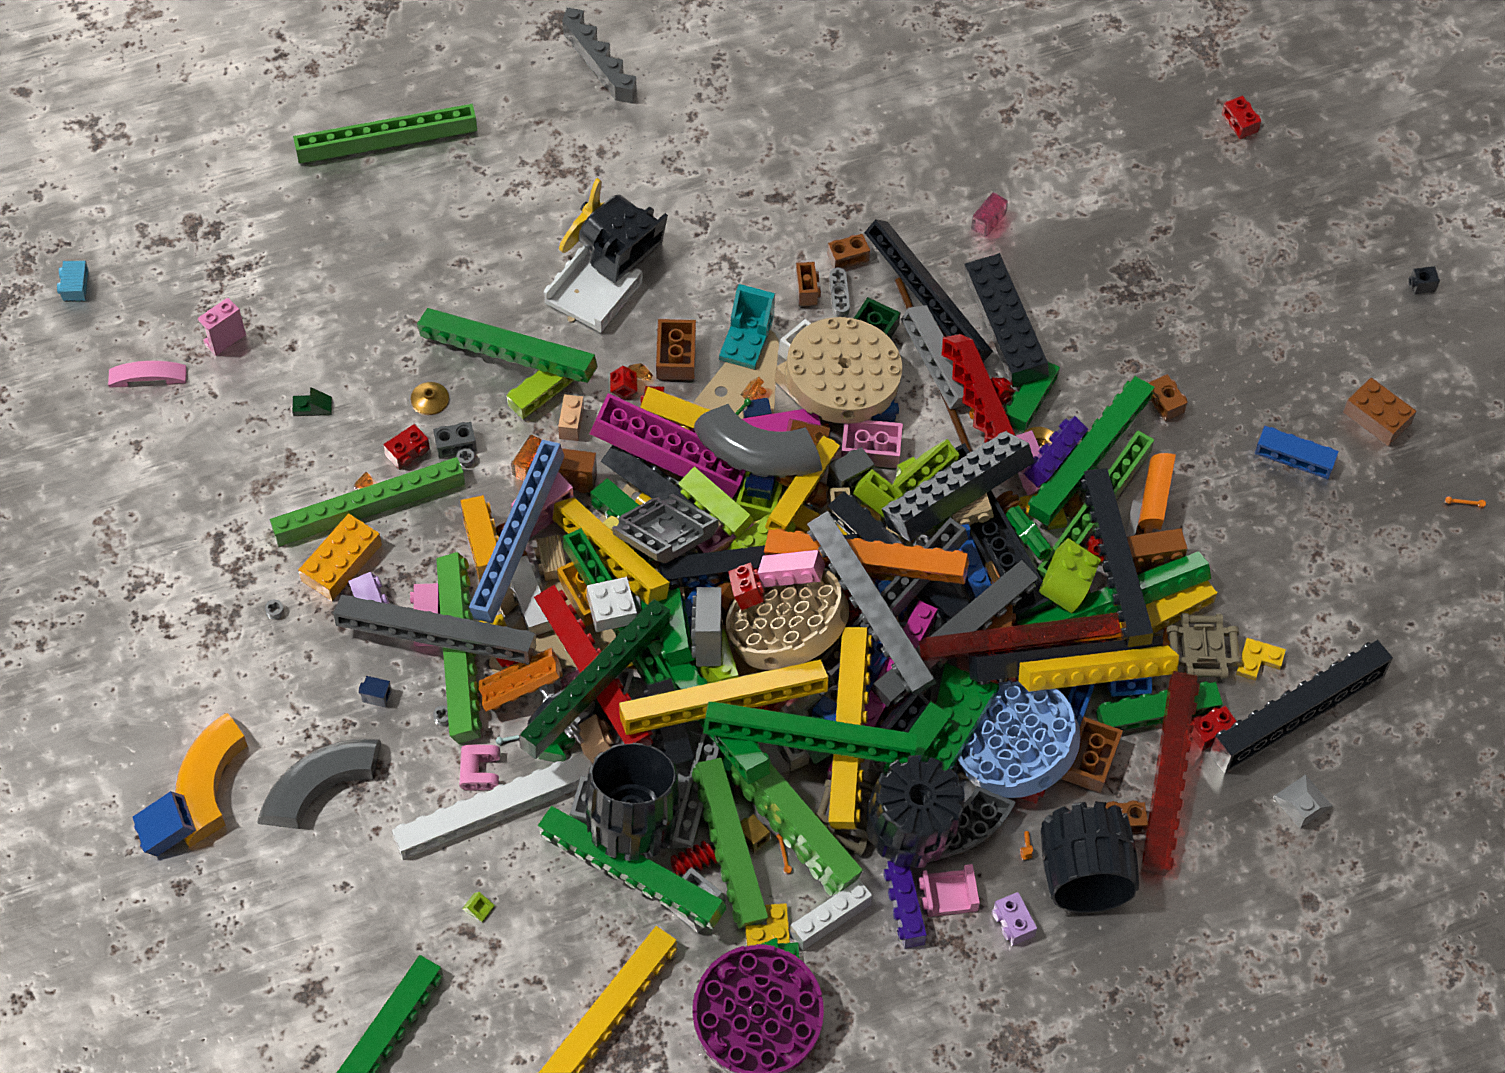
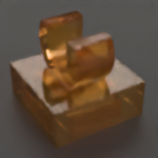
(753, 388)
(1073, 506)

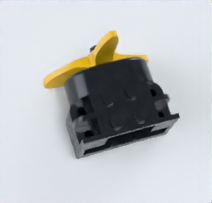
(615, 233)

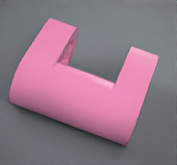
(469, 767)

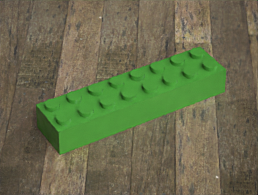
(800, 830)

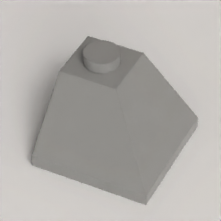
(1302, 801)

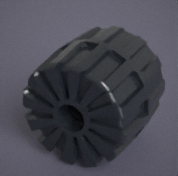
(632, 800)
(915, 812)
(1089, 857)

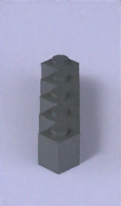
(597, 56)

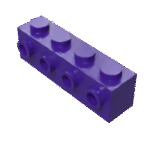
(1056, 450)
(906, 905)

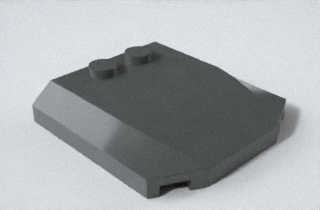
(665, 527)

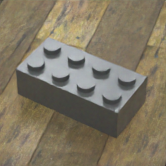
(707, 626)

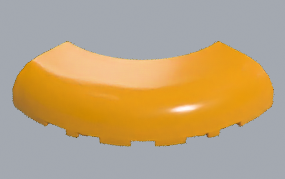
(202, 772)

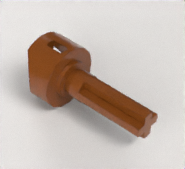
(817, 497)

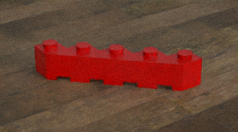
(978, 388)

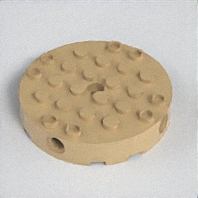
(843, 370)
(790, 624)

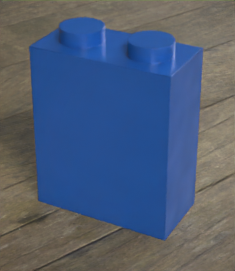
(163, 823)

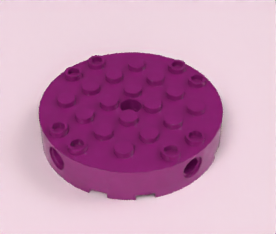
(766, 979)

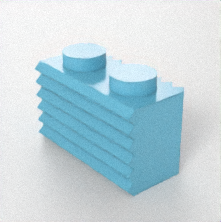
(73, 280)

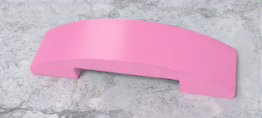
(147, 371)

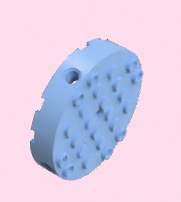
(1022, 742)

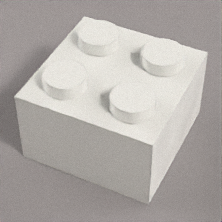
(611, 604)

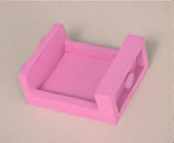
(222, 326)
(949, 892)

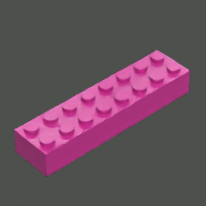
(661, 443)

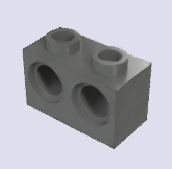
(455, 441)

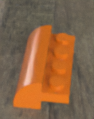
(1156, 492)
(519, 679)

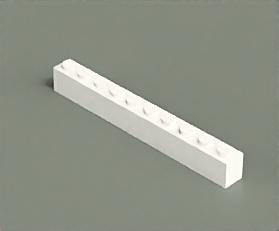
(490, 806)

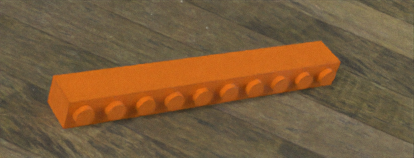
(882, 557)

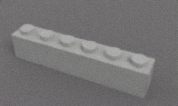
(928, 341)

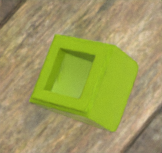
(478, 906)

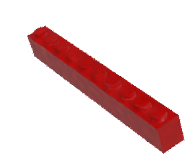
(583, 653)

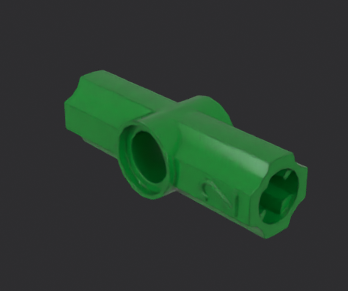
(1029, 532)

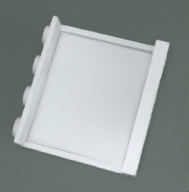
(597, 296)

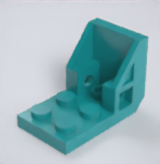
(749, 326)

